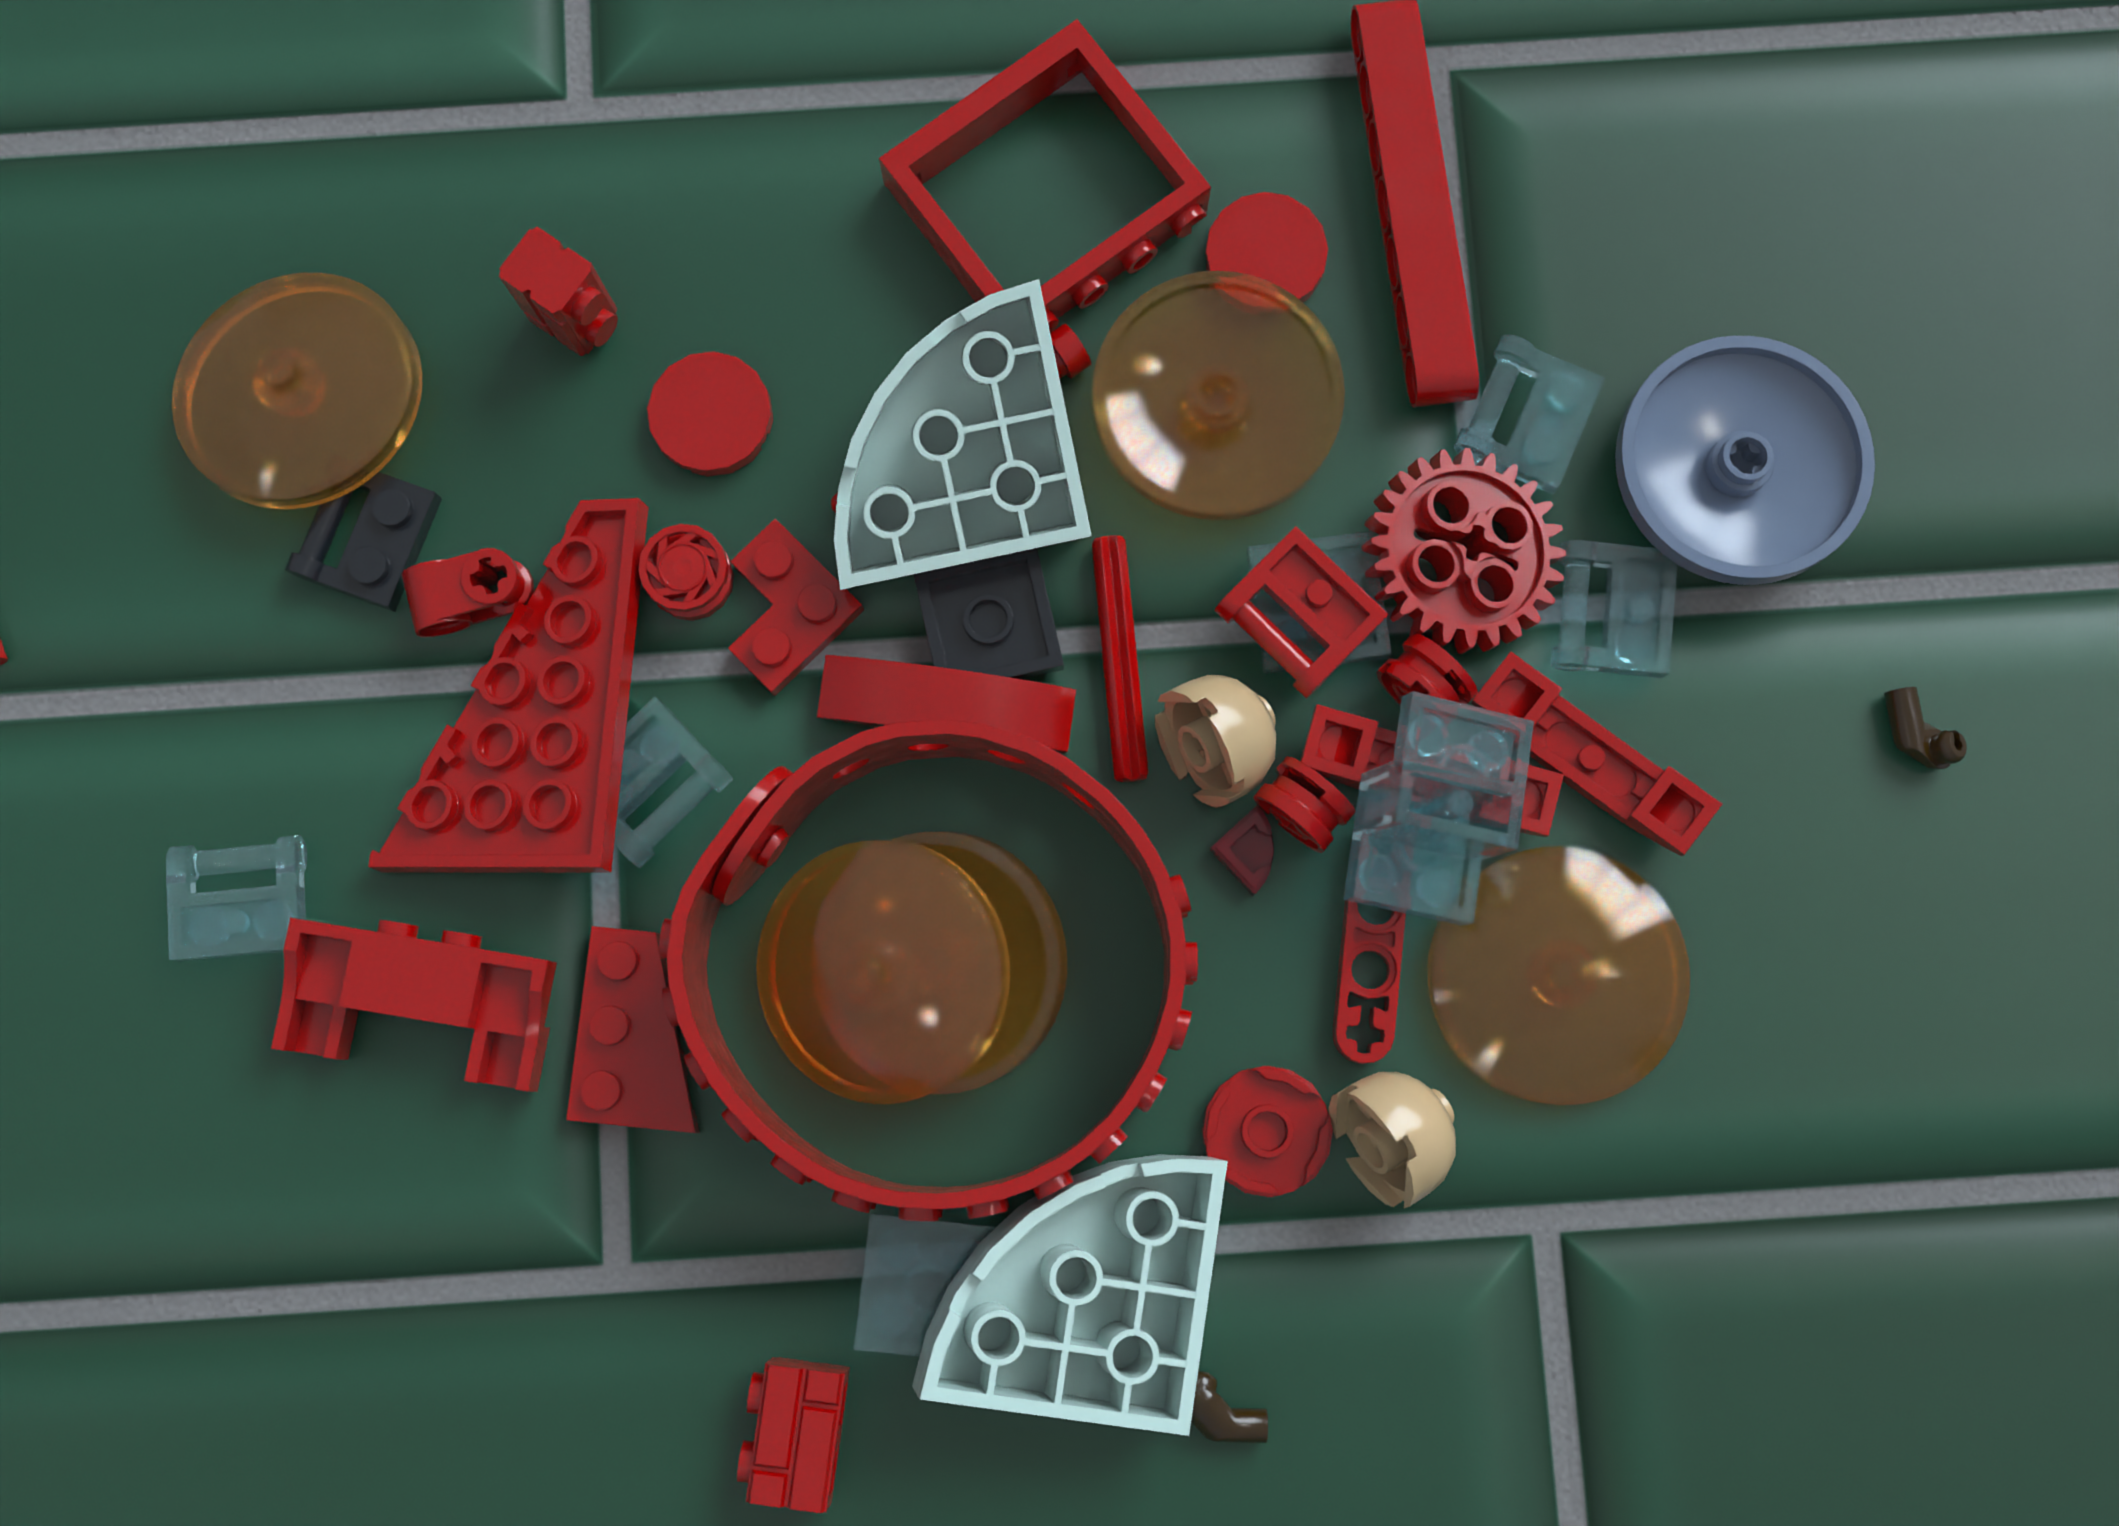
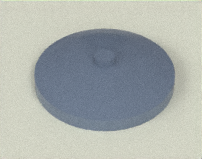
(1745, 460)

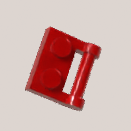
(1316, 597)

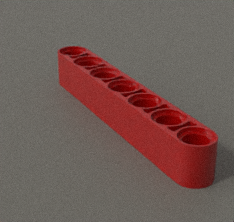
(1414, 203)

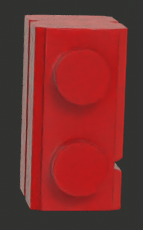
(559, 292)
(795, 1434)

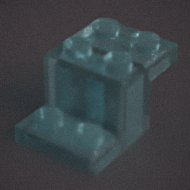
(1439, 809)

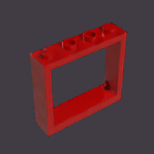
(997, 105)

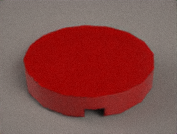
(1270, 240)
(710, 413)
(1268, 1130)

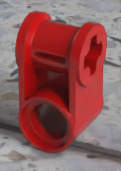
(456, 592)

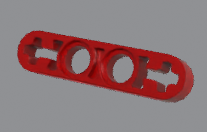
(1387, 942)

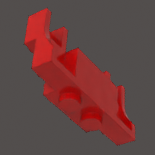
(392, 972)

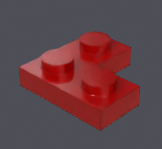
(804, 612)

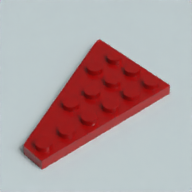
(541, 743)

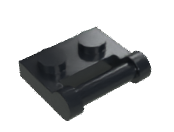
(381, 544)

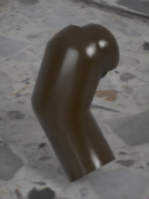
(1917, 738)
(1225, 1424)

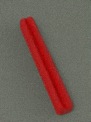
(1120, 658)

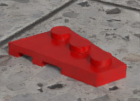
(626, 1051)

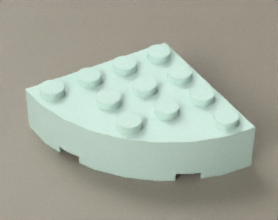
(962, 449)
(1086, 1300)

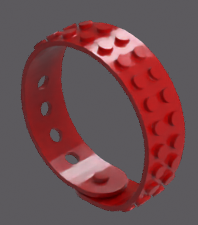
(754, 841)

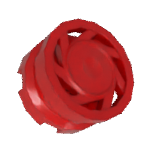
(686, 572)
(1426, 670)
(1304, 804)

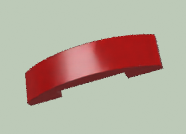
(894, 691)
(1347, 745)
(1597, 762)

